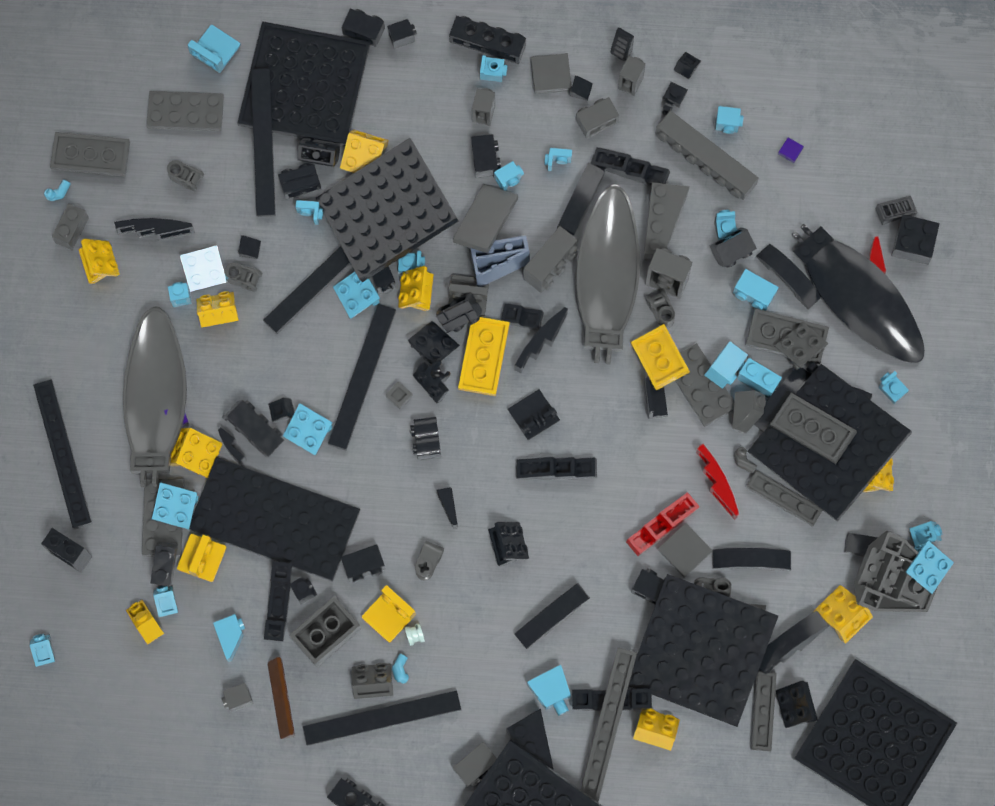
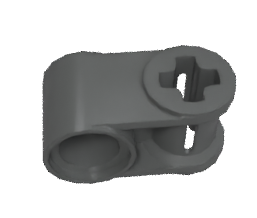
(186, 177)
(246, 278)
(661, 305)
(429, 557)
(718, 585)

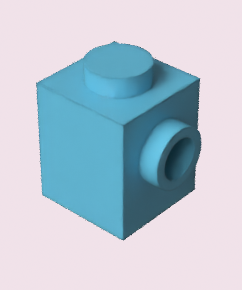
(728, 119)

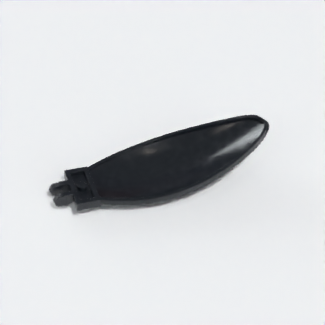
(861, 295)

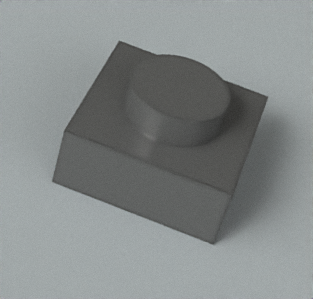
(399, 395)

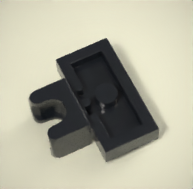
(432, 380)

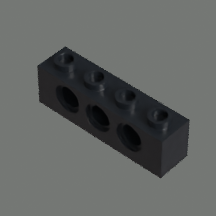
(494, 47)
(344, 788)

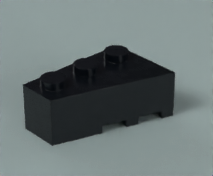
(254, 427)
(532, 737)

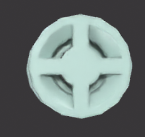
(414, 634)

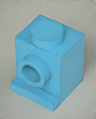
(490, 74)
(508, 175)
(179, 294)

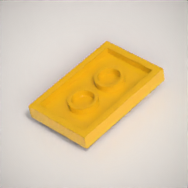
(660, 357)

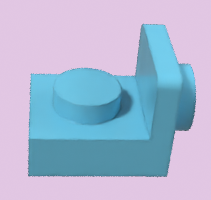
(561, 156)
(307, 208)
(725, 223)
(411, 261)
(892, 387)
(928, 531)
(165, 600)
(42, 650)

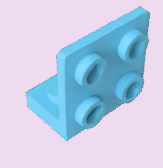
(214, 48)

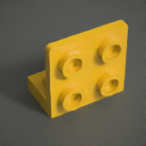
(361, 150)
(195, 451)
(844, 613)
(389, 614)

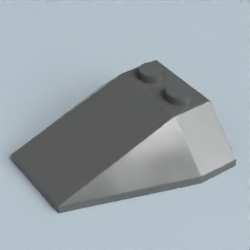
(884, 581)

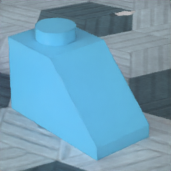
(229, 634)

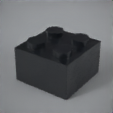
(915, 239)

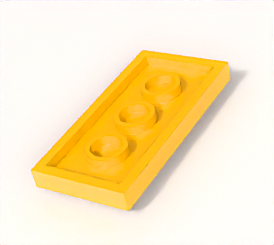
(484, 356)

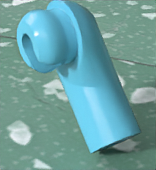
(59, 193)
(398, 670)

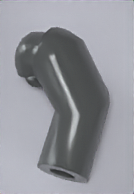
(742, 461)

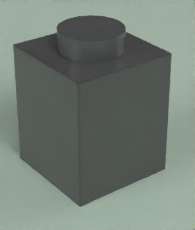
(237, 697)

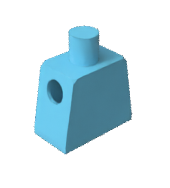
(551, 689)

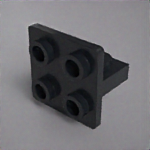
(508, 542)
(796, 704)

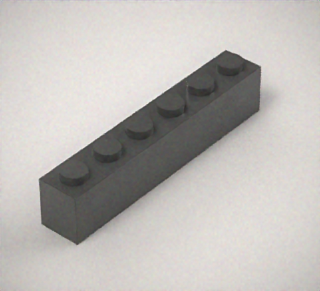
(706, 155)

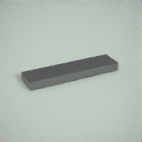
(784, 498)
(763, 711)

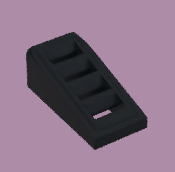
(622, 44)
(880, 209)
(447, 501)

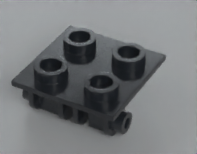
(433, 343)
(533, 414)

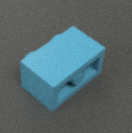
(755, 290)
(726, 364)
(759, 378)

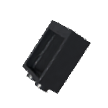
(66, 551)

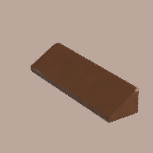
(281, 698)

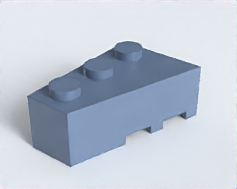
(502, 259)

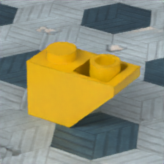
(144, 621)

